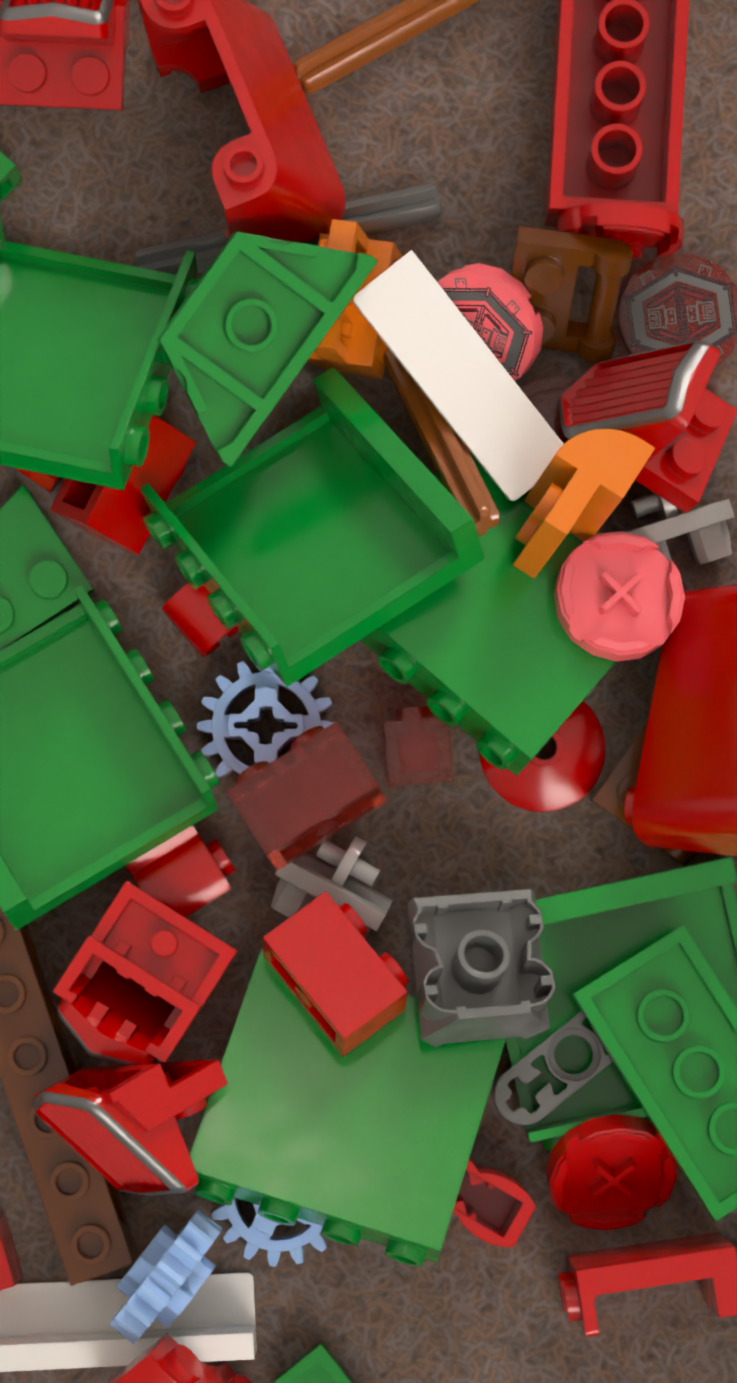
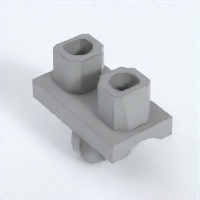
(704, 526)
(310, 877)

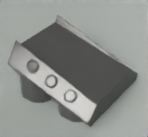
(479, 966)

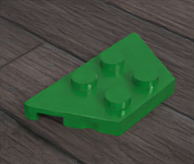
(255, 328)

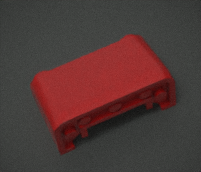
(281, 173)
(690, 743)

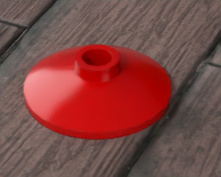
(562, 778)

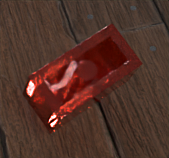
(305, 794)

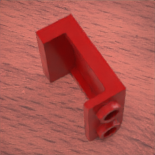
(646, 1265)

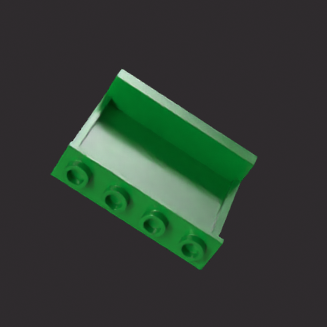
(82, 360)
(316, 534)
(493, 647)
(85, 762)
(595, 932)
(346, 1141)

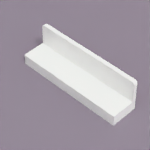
(459, 375)
(70, 1328)

